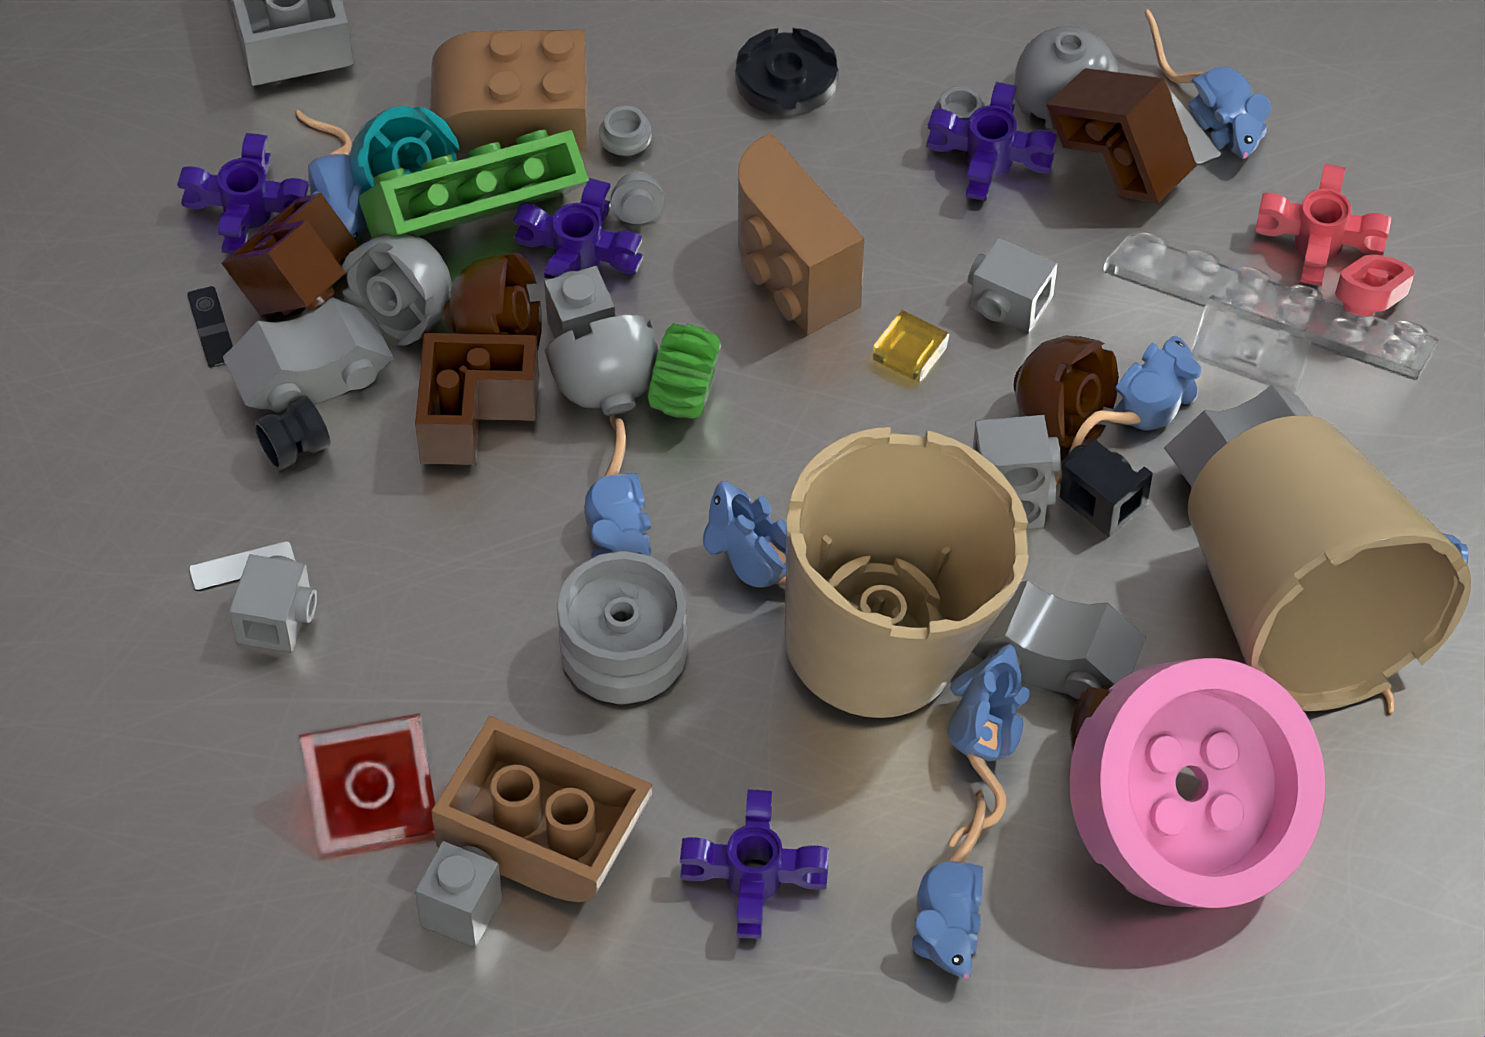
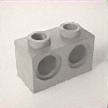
(1025, 457)

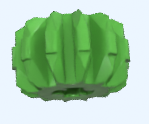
(684, 371)

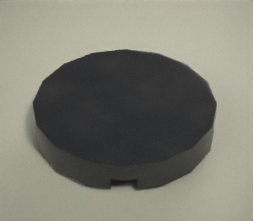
(786, 72)

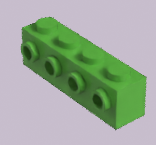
(474, 187)

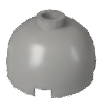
(1053, 62)
(399, 283)
(605, 365)

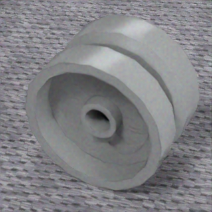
(622, 627)

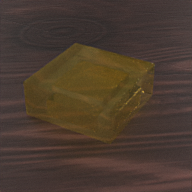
(910, 346)

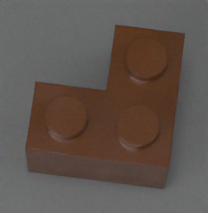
(1131, 125)
(293, 258)
(470, 381)

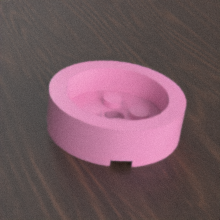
(1256, 794)

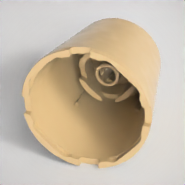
(1323, 562)
(896, 567)

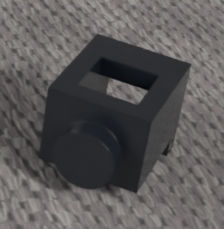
(1103, 486)

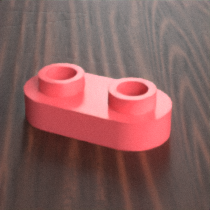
(1373, 284)

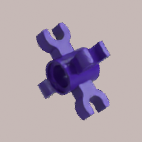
(991, 141)
(241, 191)
(578, 234)
(705, 860)

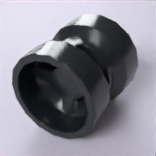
(292, 433)

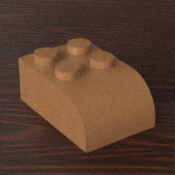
(511, 85)
(796, 238)
(540, 810)

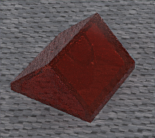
(369, 782)

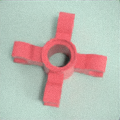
(1323, 224)

